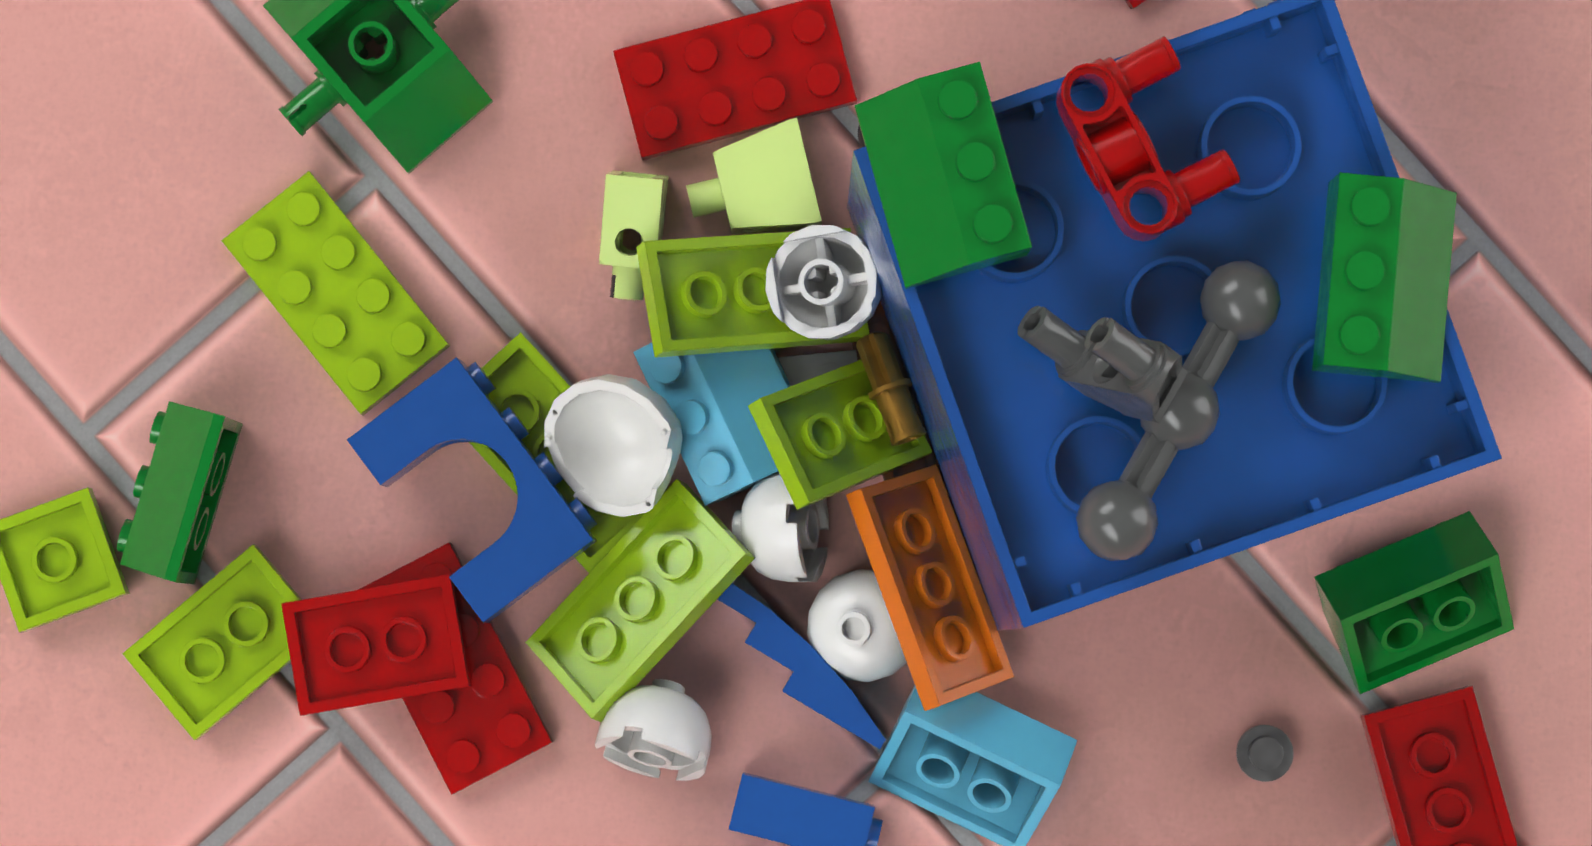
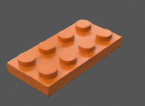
(930, 586)

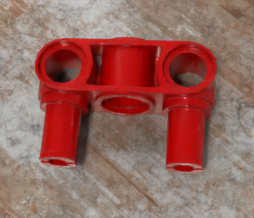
(1119, 150)

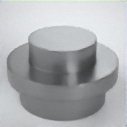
(1264, 753)

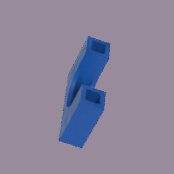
(457, 409)
(801, 815)

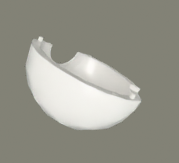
(614, 443)

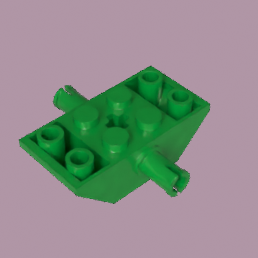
(407, 97)

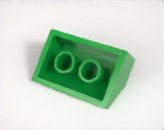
(943, 176)
(1384, 278)
(179, 493)
(1415, 601)

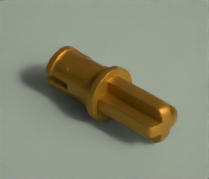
(890, 388)

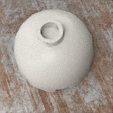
(823, 282)
(781, 535)
(854, 628)
(656, 730)

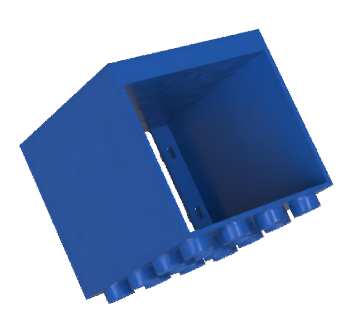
(1288, 439)

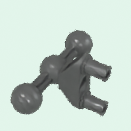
(1150, 384)

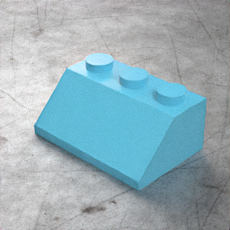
(712, 403)
(975, 765)

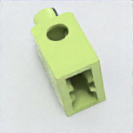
(761, 183)
(633, 203)

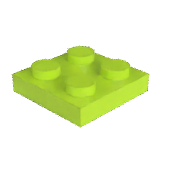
(58, 560)

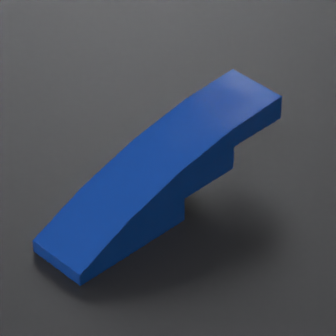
(812, 678)

